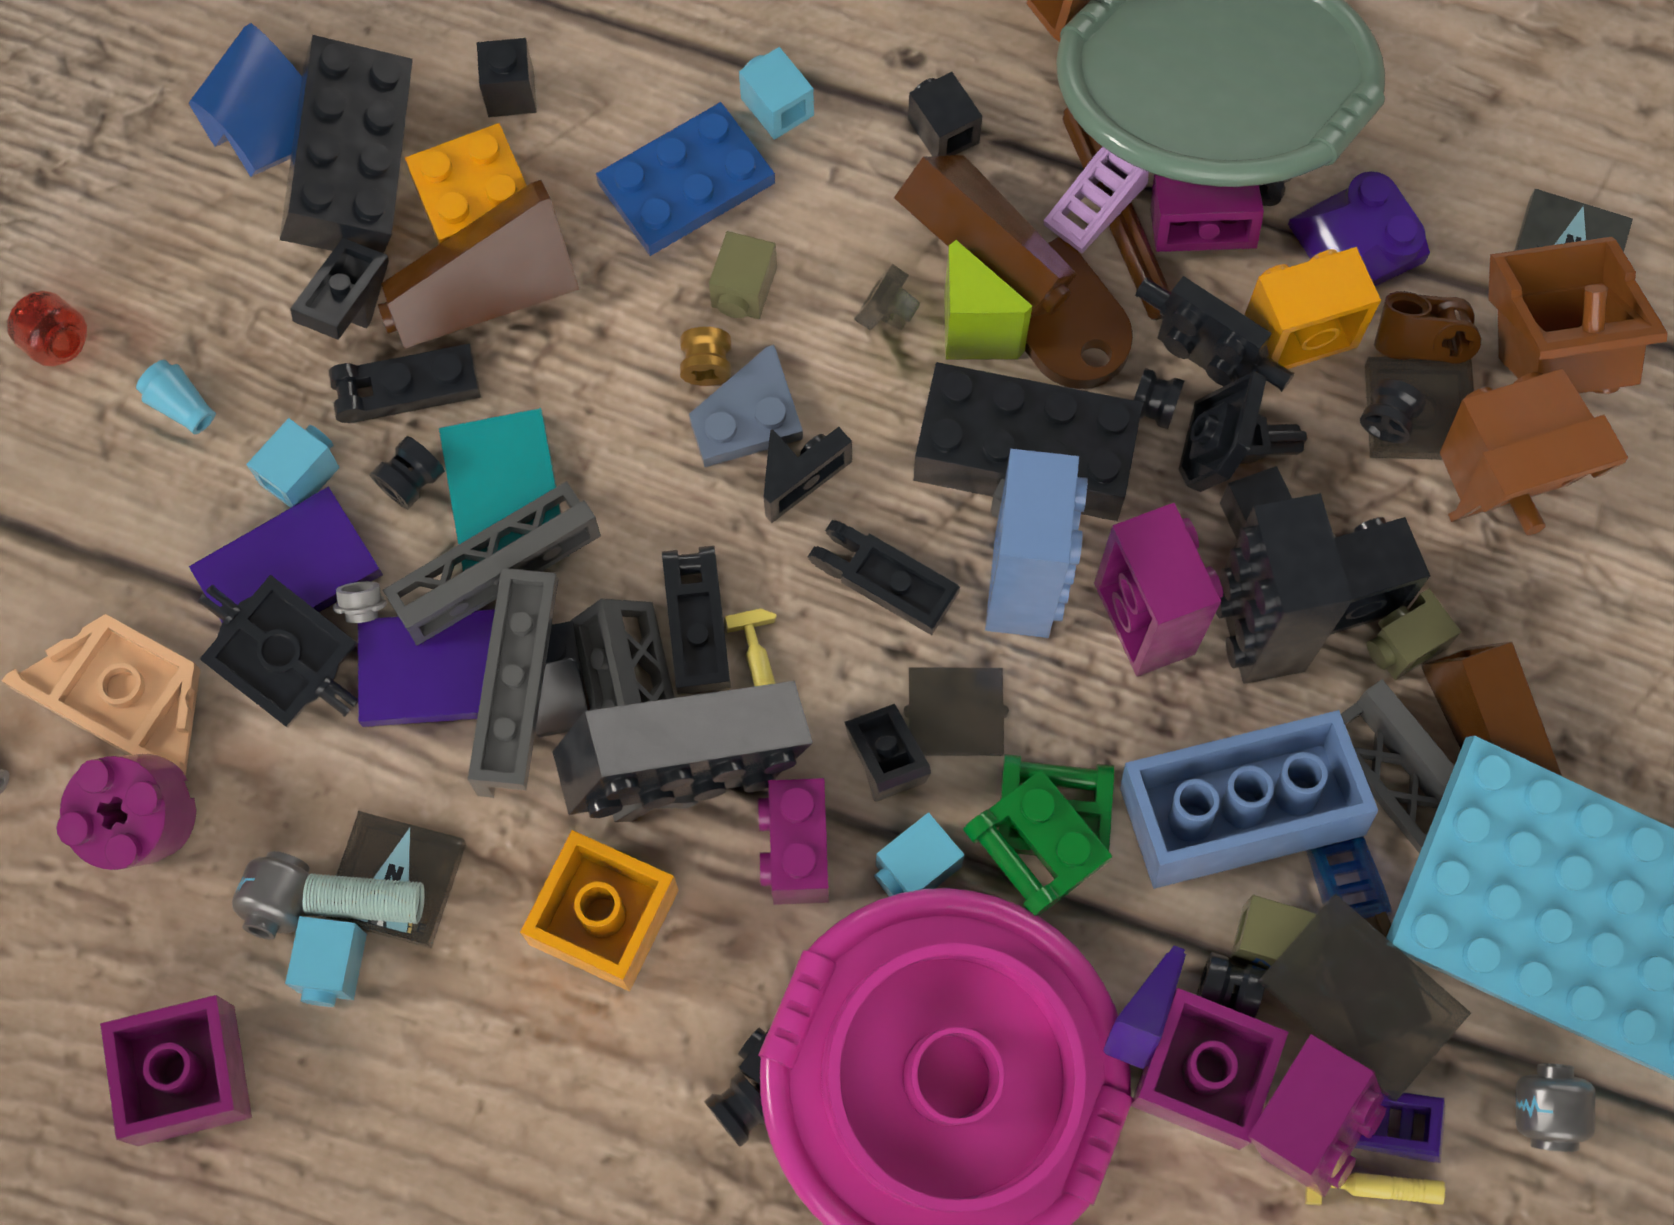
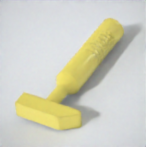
(756, 654)
(1387, 1188)

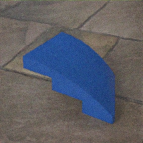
(251, 101)

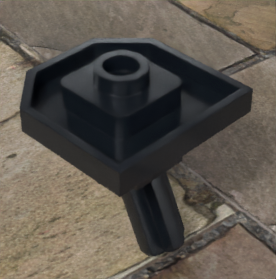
(1231, 432)

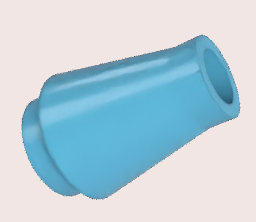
(173, 394)

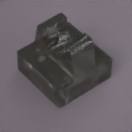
(888, 301)

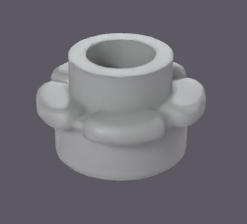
(359, 601)

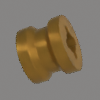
(705, 356)

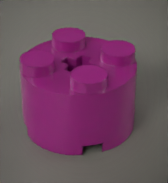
(126, 811)

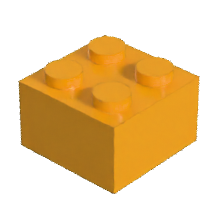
(464, 179)
(1314, 306)
(600, 910)

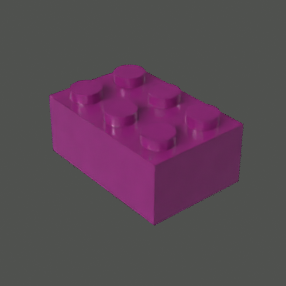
(1157, 588)

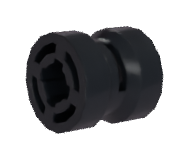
(407, 472)
(1219, 981)

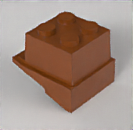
(1573, 312)
(1525, 444)

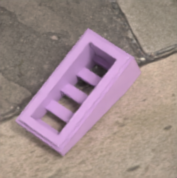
(1085, 186)

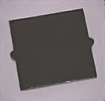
(957, 710)

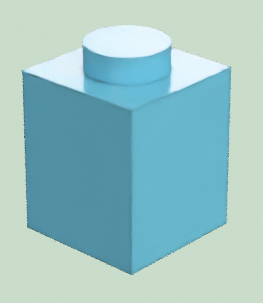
(776, 92)
(294, 463)
(918, 858)
(325, 960)

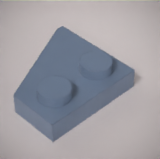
(744, 410)

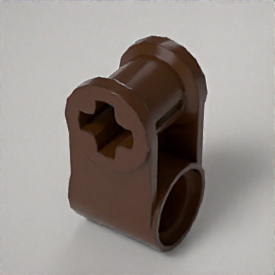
(1421, 325)

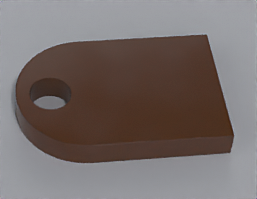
(1083, 322)

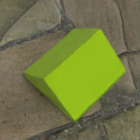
(981, 311)

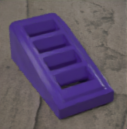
(1144, 1017)
(1404, 1146)

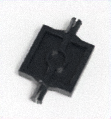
(1212, 334)
(278, 651)

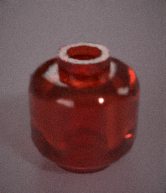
(47, 328)

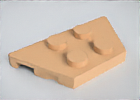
(117, 689)

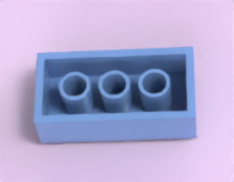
(1035, 543)
(1247, 799)

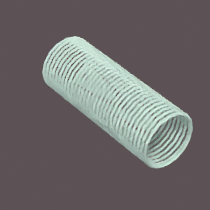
(327, 893)

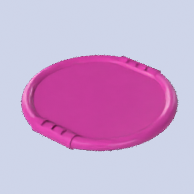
(944, 1068)

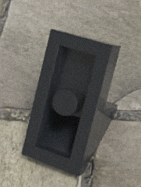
(342, 290)
(793, 477)
(563, 684)
(887, 752)

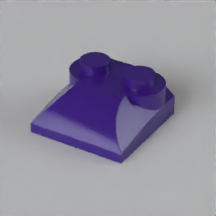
(1368, 217)

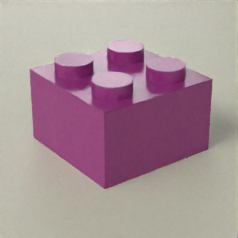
(1210, 1070)
(175, 1071)
(1319, 1117)

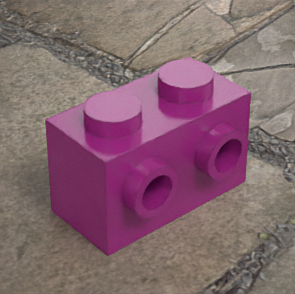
(1204, 216)
(798, 841)

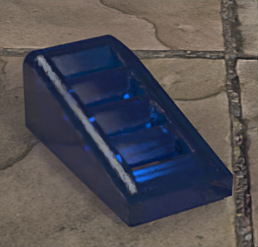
(1363, 863)

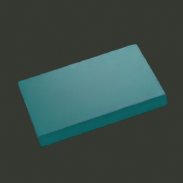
(496, 470)

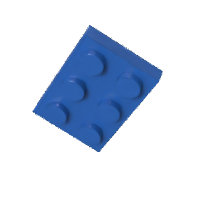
(685, 178)

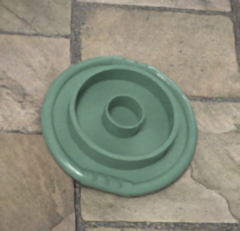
(1221, 85)

